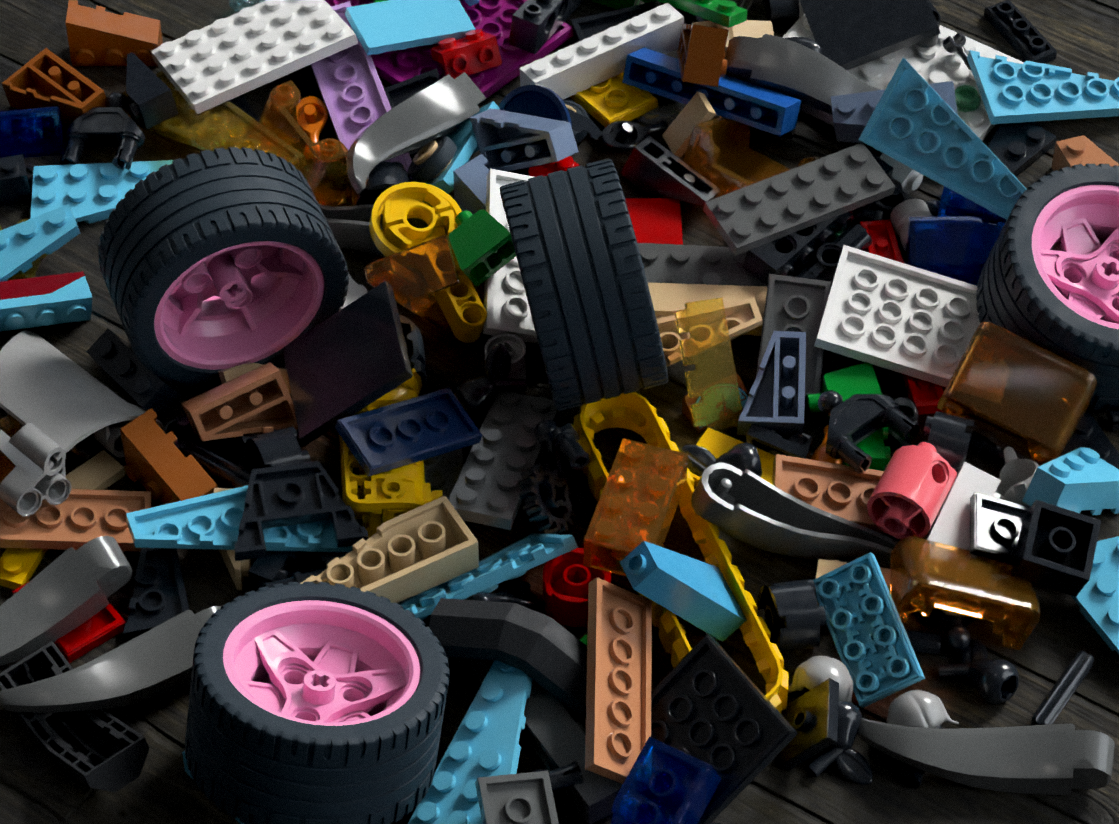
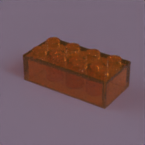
(634, 503)

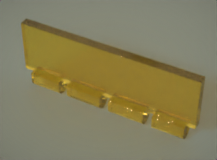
(714, 364)

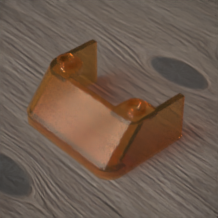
(417, 277)

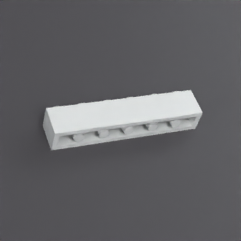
(604, 53)

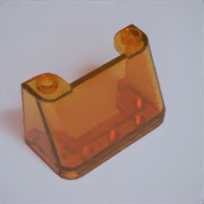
(722, 156)
(325, 159)
(1019, 389)
(952, 579)

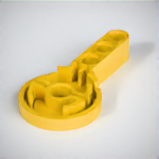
(406, 202)

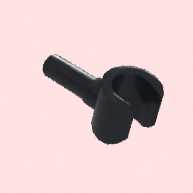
(956, 45)

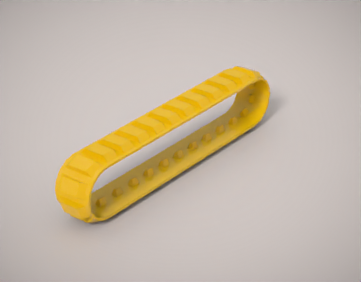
(637, 414)

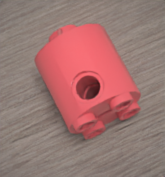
(911, 491)

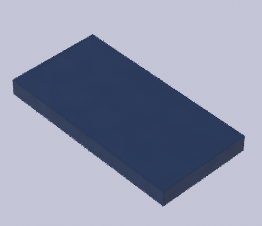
(408, 431)

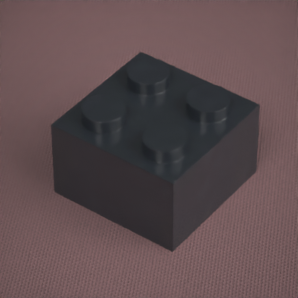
(1056, 548)

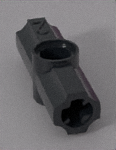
(818, 269)

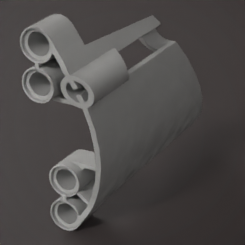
(57, 410)

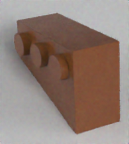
(107, 37)
(702, 54)
(52, 83)
(159, 464)

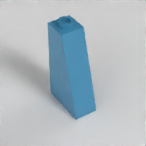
(685, 588)

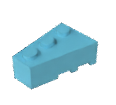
(1076, 483)

